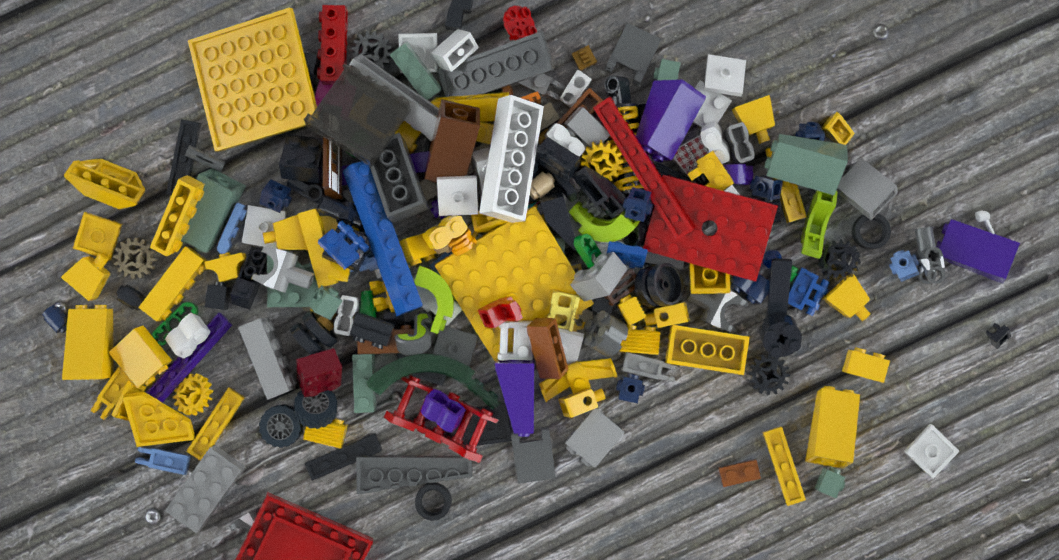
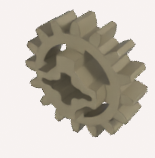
(141, 263)

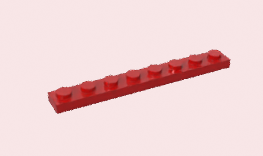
(643, 168)

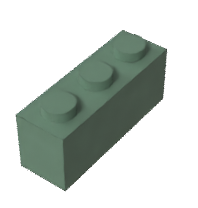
(415, 71)
(362, 371)

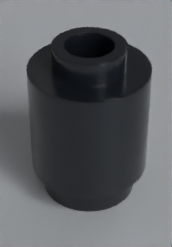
(130, 297)

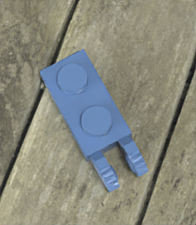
(231, 228)
(165, 460)

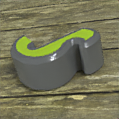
(420, 341)

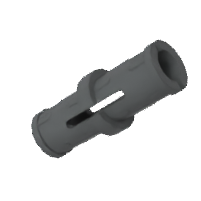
(205, 158)

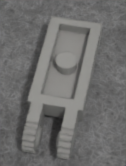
(541, 83)
(646, 366)

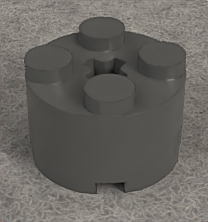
(605, 333)

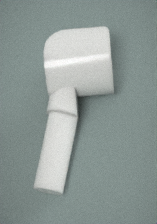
(984, 216)

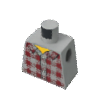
(688, 154)

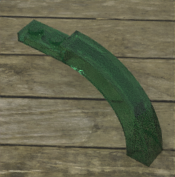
(435, 364)

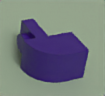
(740, 173)

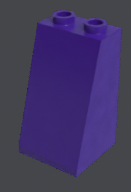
(668, 117)
(977, 250)
(517, 386)

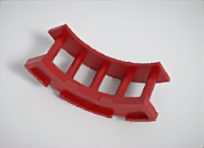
(437, 434)

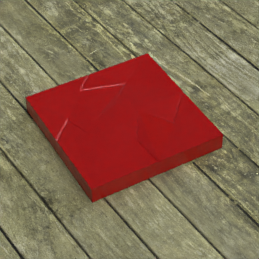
(295, 533)

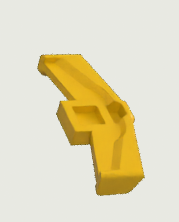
(578, 377)

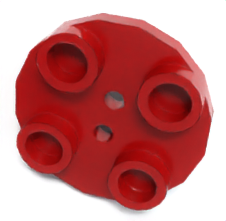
(518, 22)

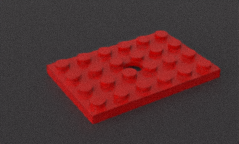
(740, 235)

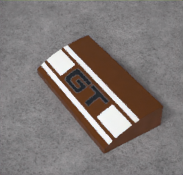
(332, 169)

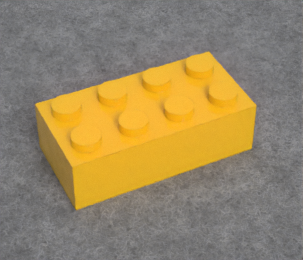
(707, 349)

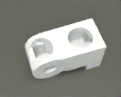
(575, 88)

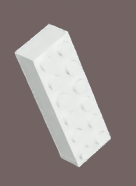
(511, 159)

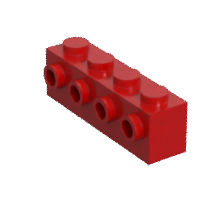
(333, 42)

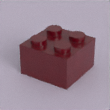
(319, 372)

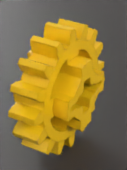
(608, 164)
(193, 394)

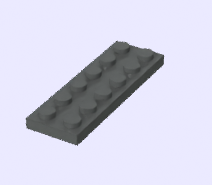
(498, 67)

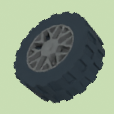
(316, 410)
(280, 426)

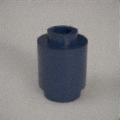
(56, 319)

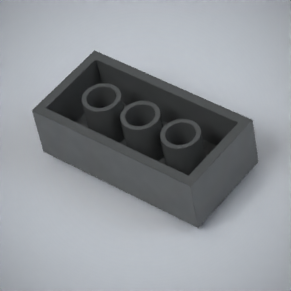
(398, 181)

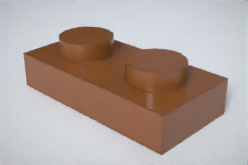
(739, 473)

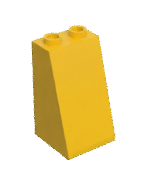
(88, 343)
(833, 428)

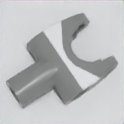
(284, 271)

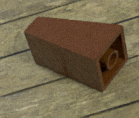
(452, 140)

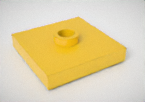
(97, 235)

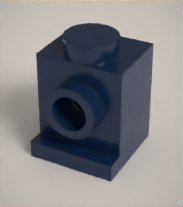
(766, 187)

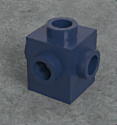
(811, 131)
(275, 196)
(638, 204)
(632, 395)

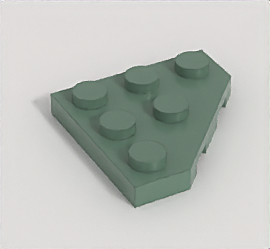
(294, 296)

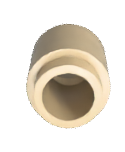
(541, 185)

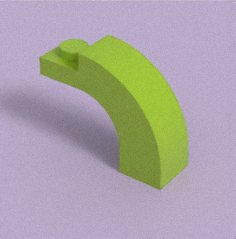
(816, 223)
(601, 229)
(437, 285)

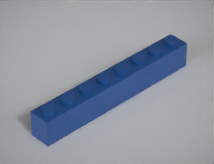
(382, 239)

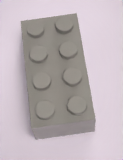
(267, 357)
(205, 488)

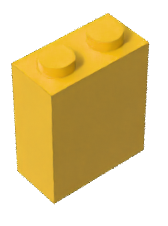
(140, 357)

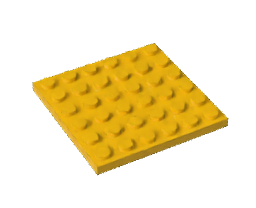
(253, 79)
(514, 262)

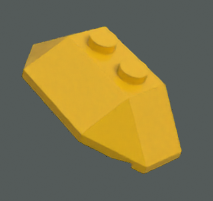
(106, 182)

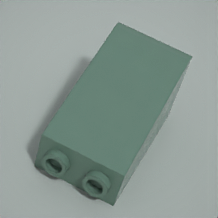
(807, 162)
(213, 209)

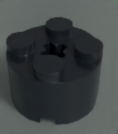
(780, 335)

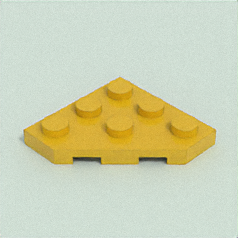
(155, 421)

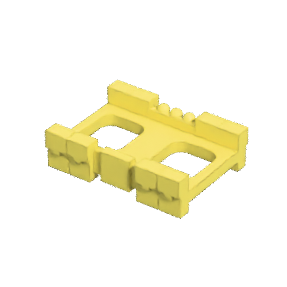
(568, 311)

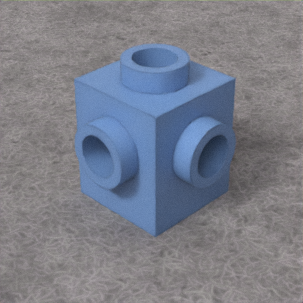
(907, 271)

